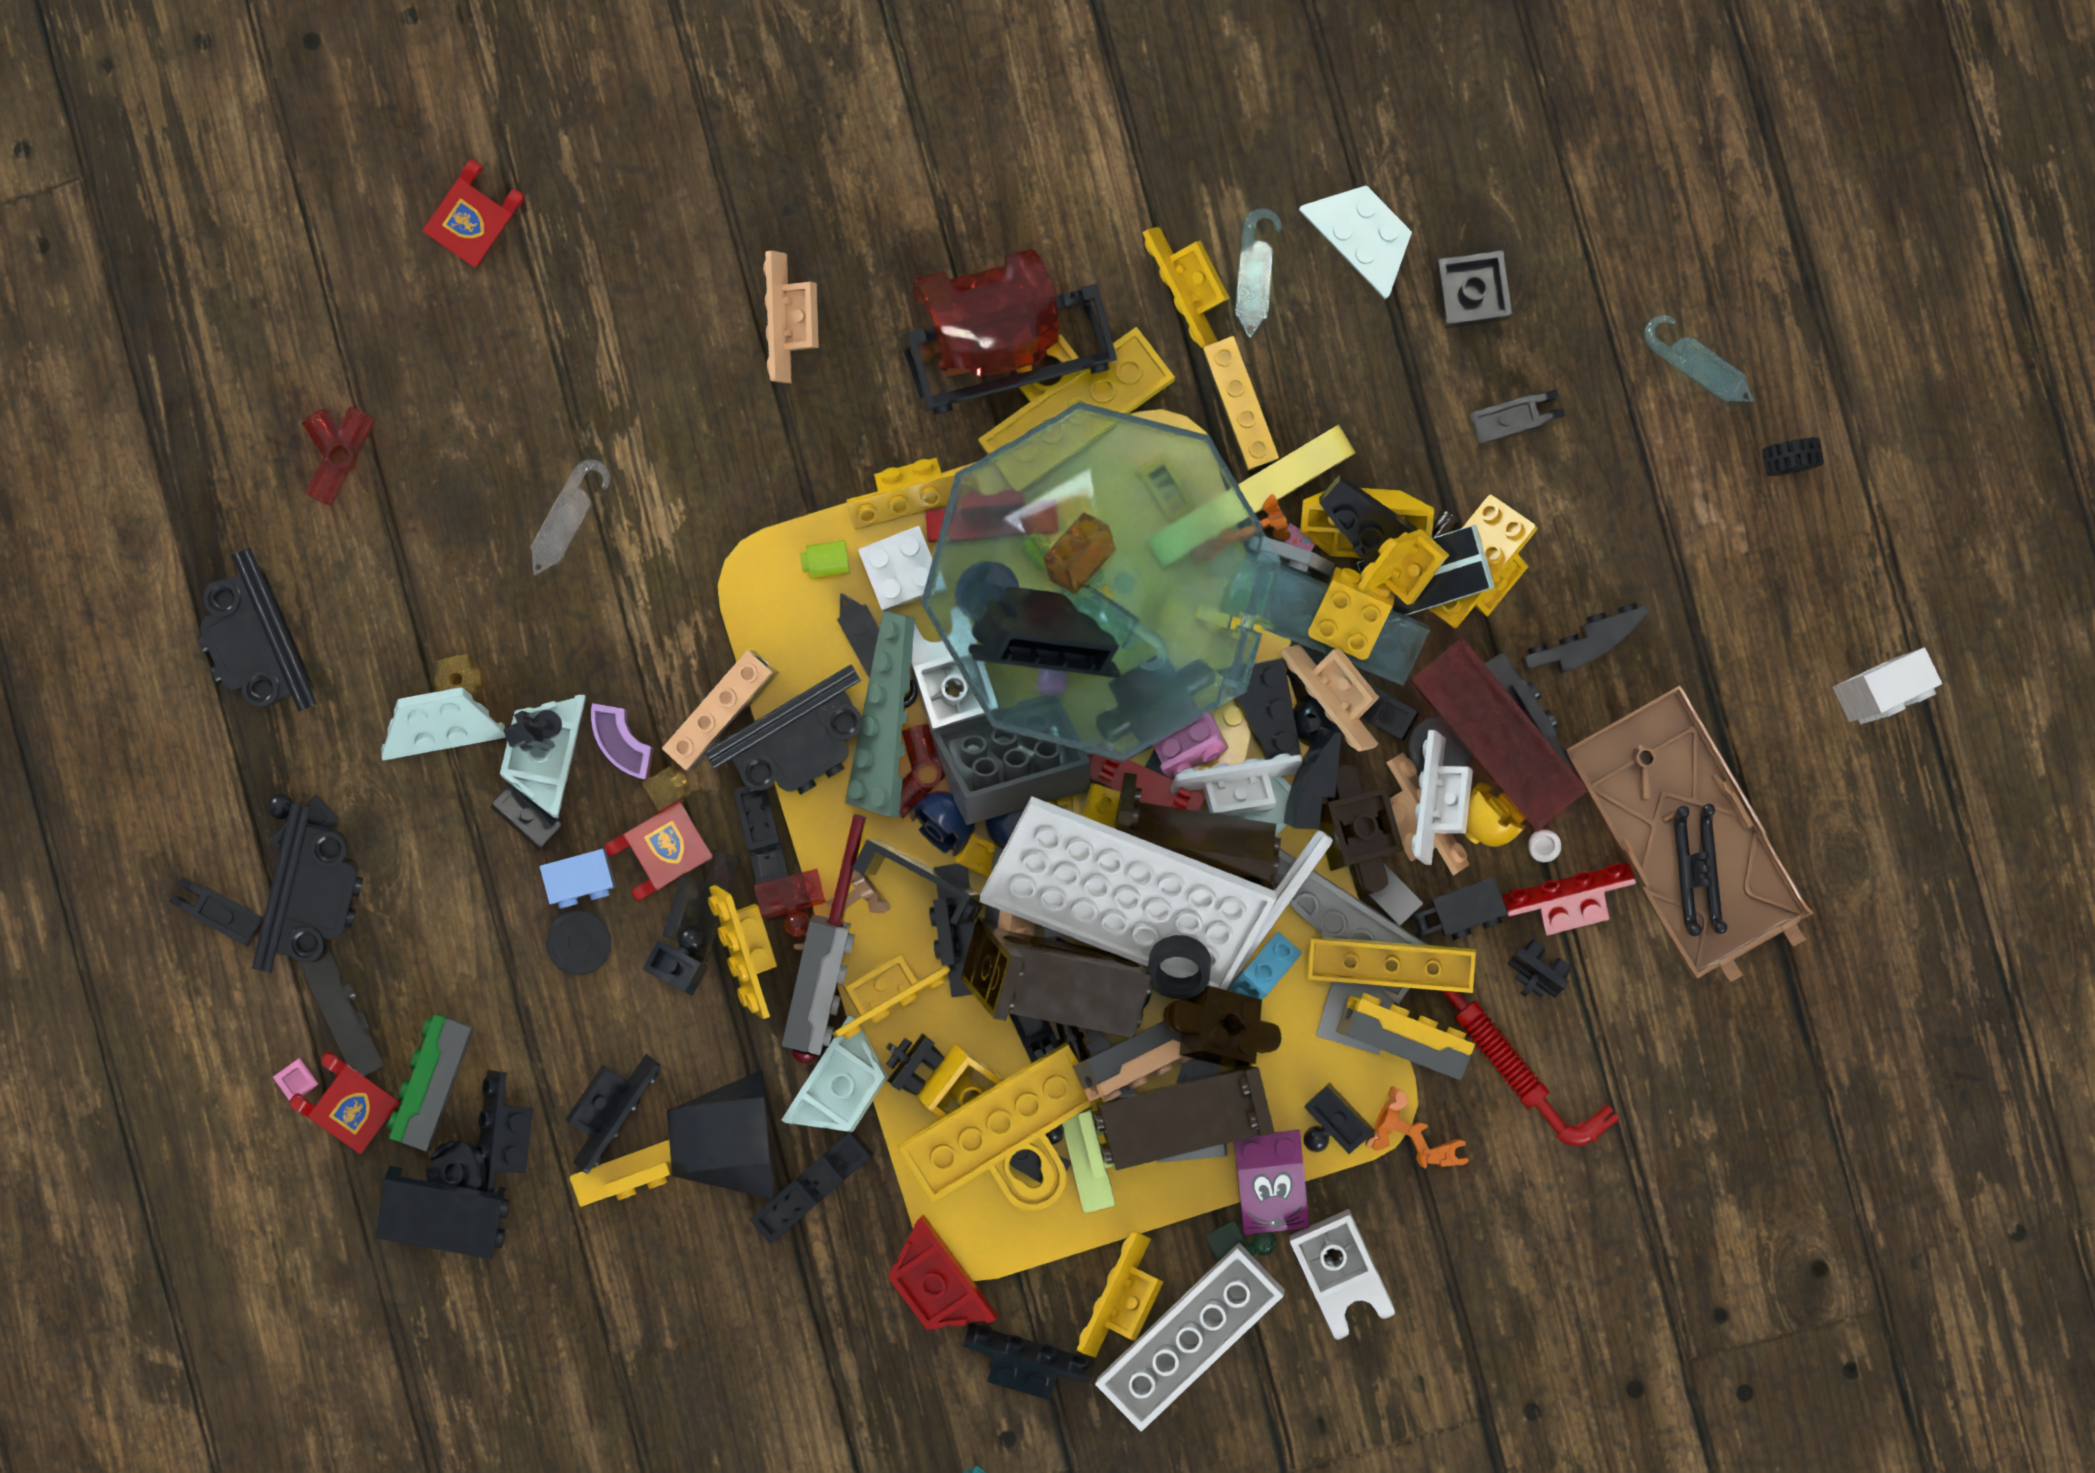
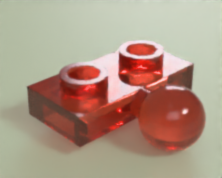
(789, 896)

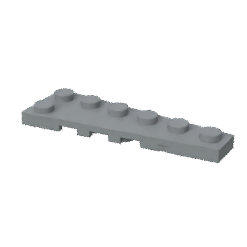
(1342, 915)

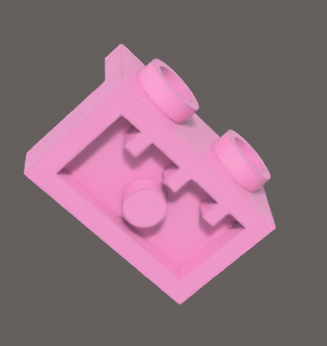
(1191, 746)

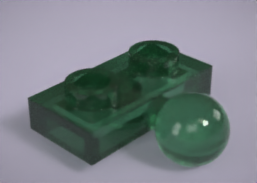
(1227, 1236)

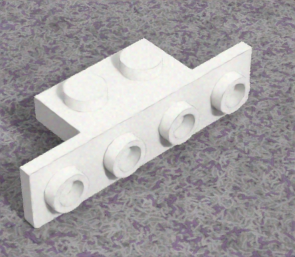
(1239, 786)
(1442, 800)

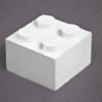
(898, 567)

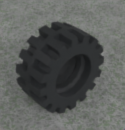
(1793, 456)

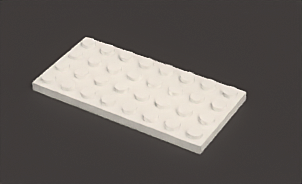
(1124, 892)

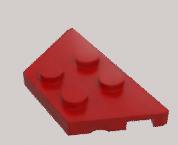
(936, 1282)

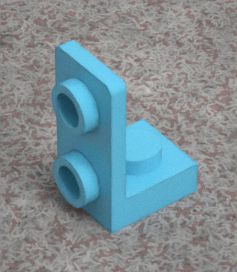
(1266, 968)

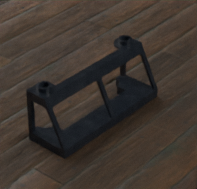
(1096, 363)

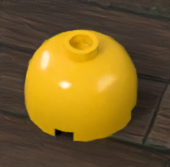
(1491, 818)

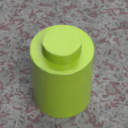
(825, 559)

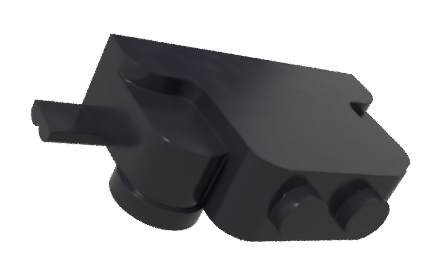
(1042, 633)
(252, 640)
(796, 739)
(308, 892)

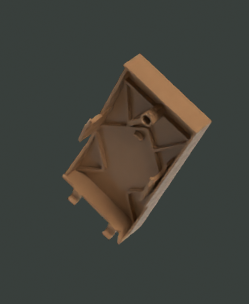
(1637, 780)

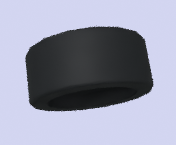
(1179, 947)

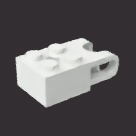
(933, 672)
(1340, 1281)

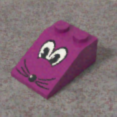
(1271, 1182)

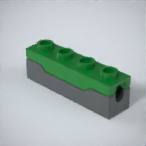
(431, 1081)

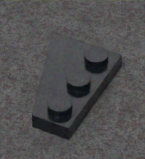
(1362, 518)
(1270, 709)

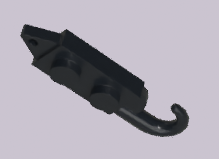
(863, 635)

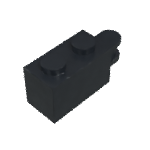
(1463, 909)

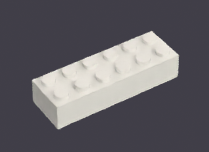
(1888, 687)
(1190, 1337)

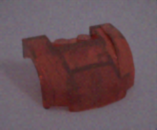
(993, 316)

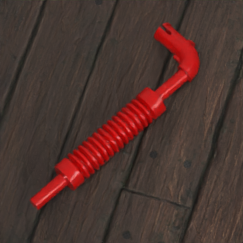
(1519, 1076)

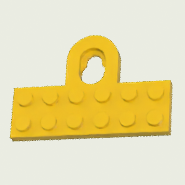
(1127, 385)
(997, 1126)

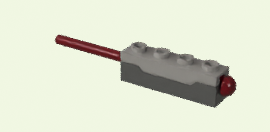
(822, 965)

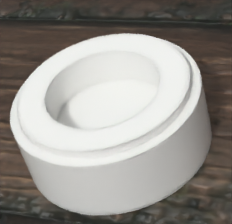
(1544, 845)

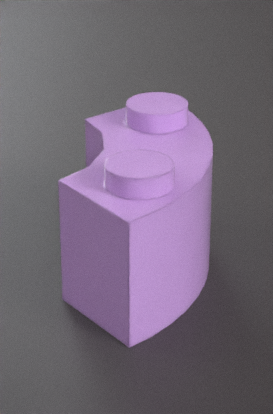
(618, 742)

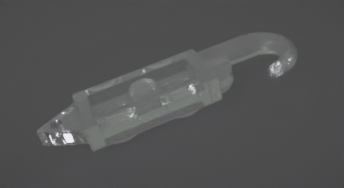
(565, 517)

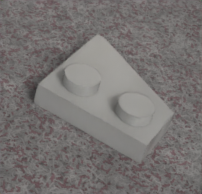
(1301, 558)

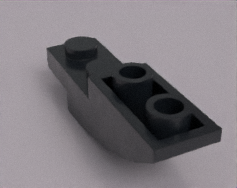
(1599, 637)

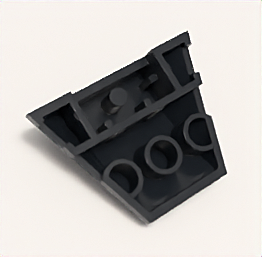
(724, 1138)

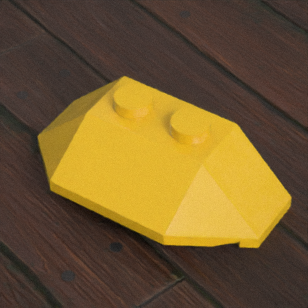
(1326, 535)

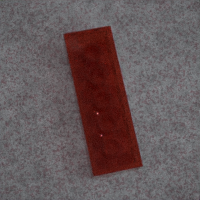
(1498, 735)

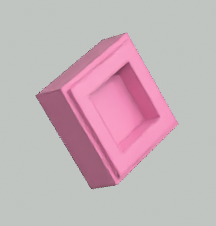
(296, 1079)

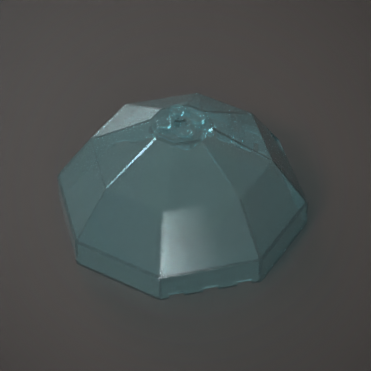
(1180, 564)

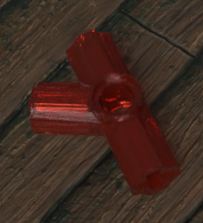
(329, 439)
(921, 754)

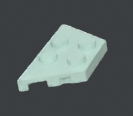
(1362, 233)
(438, 723)
(544, 773)
(839, 1085)

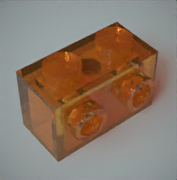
(1079, 553)

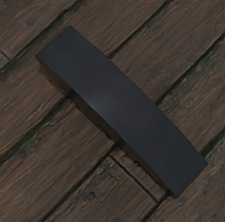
(1385, 713)
(761, 836)
(811, 1186)

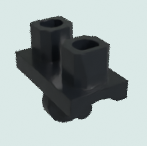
(534, 730)
(1537, 975)
(904, 1074)

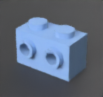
(578, 877)

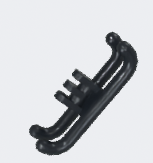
(1698, 870)

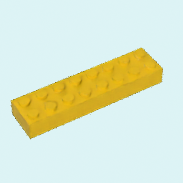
(1392, 964)

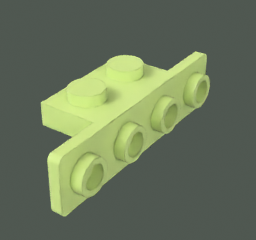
(1088, 1162)

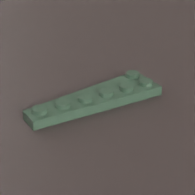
(875, 766)

